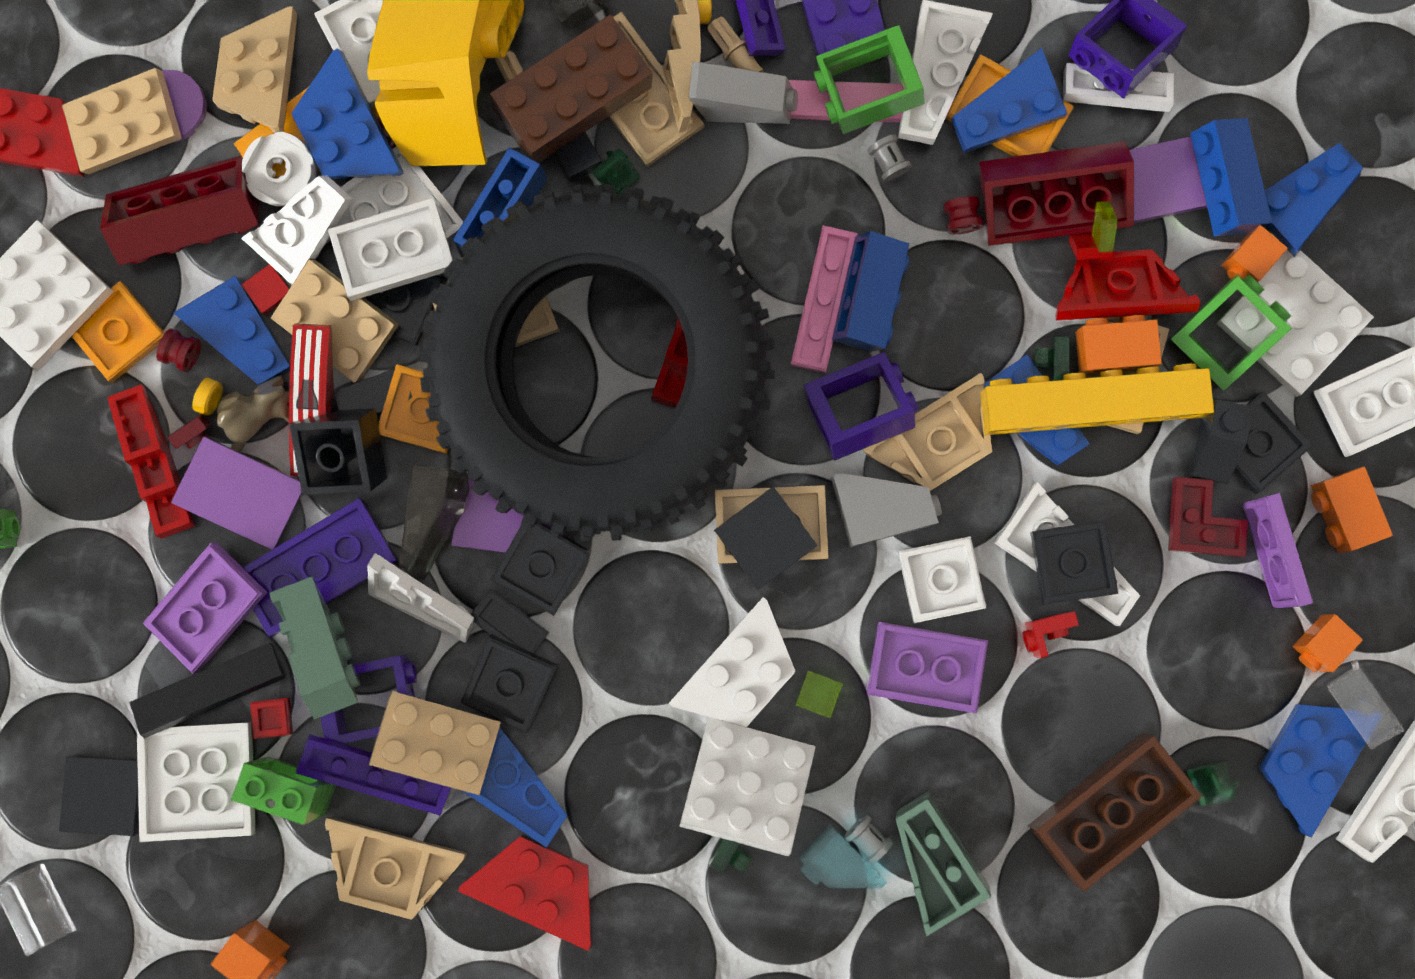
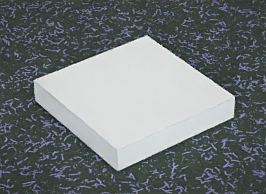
(941, 579)

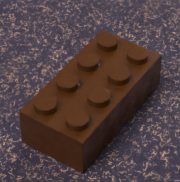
(572, 89)
(1114, 811)

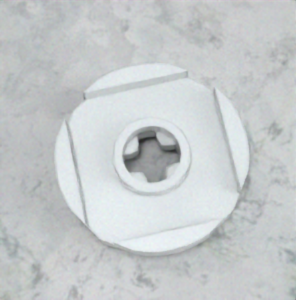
(274, 149)

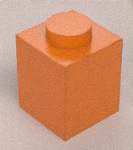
(1254, 255)
(1326, 644)

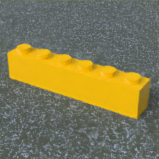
(1096, 401)

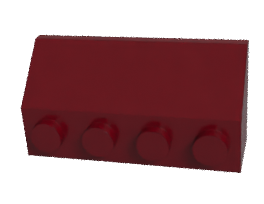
(1055, 192)
(178, 211)

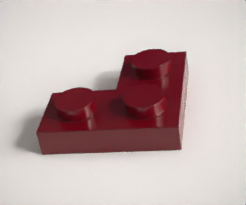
(1194, 528)

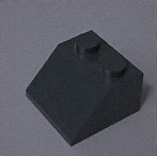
(339, 452)

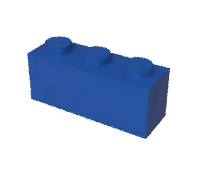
(1230, 176)
(513, 181)
(871, 292)

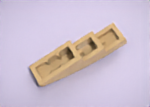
(678, 62)

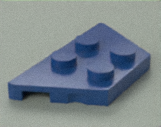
(342, 125)
(1312, 761)

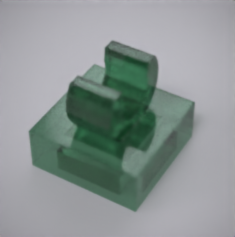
(617, 171)
(1056, 357)
(1213, 783)
(729, 853)

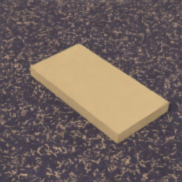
(649, 119)

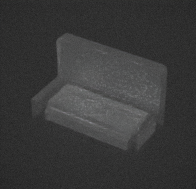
(1365, 706)
(35, 909)

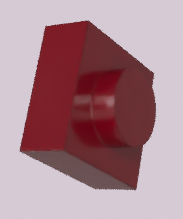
(190, 433)

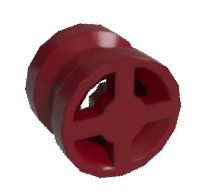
(963, 215)
(178, 350)

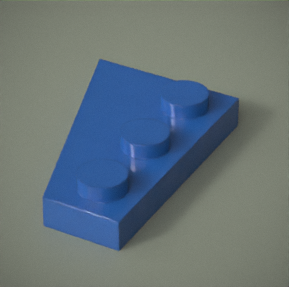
(1011, 106)
(1308, 195)
(237, 330)
(1053, 444)
(518, 793)

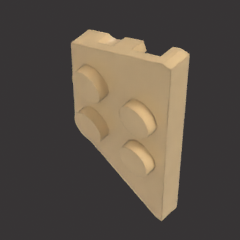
(257, 69)
(944, 439)
(387, 868)

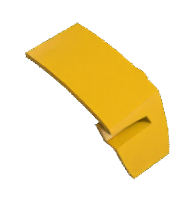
(431, 70)

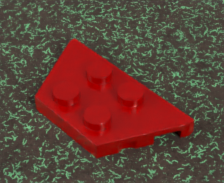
(35, 133)
(1122, 287)
(537, 888)

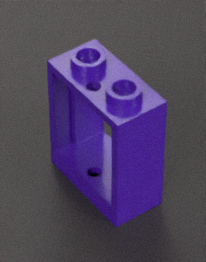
(1161, 30)
(872, 431)
(405, 675)

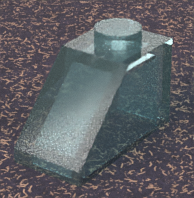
(838, 863)

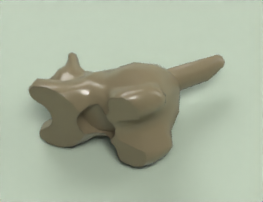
(245, 415)

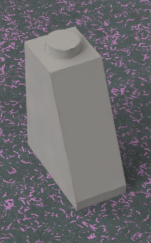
(741, 95)
(882, 508)

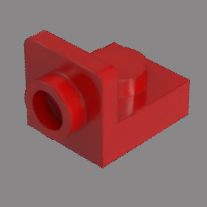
(1054, 626)

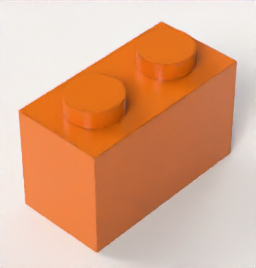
(1118, 345)
(1350, 510)
(252, 954)

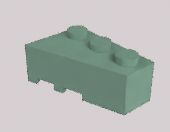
(316, 648)
(939, 865)

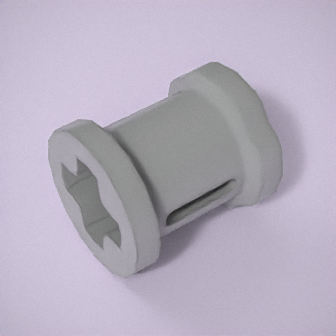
(889, 158)
(868, 839)

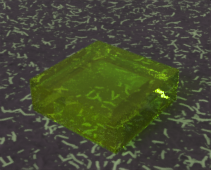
(1104, 226)
(819, 694)

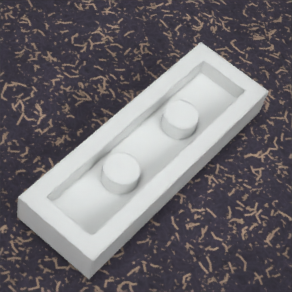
(1153, 93)

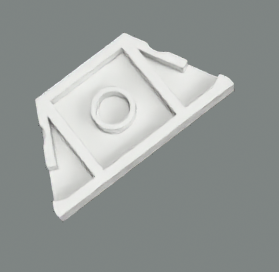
(741, 672)

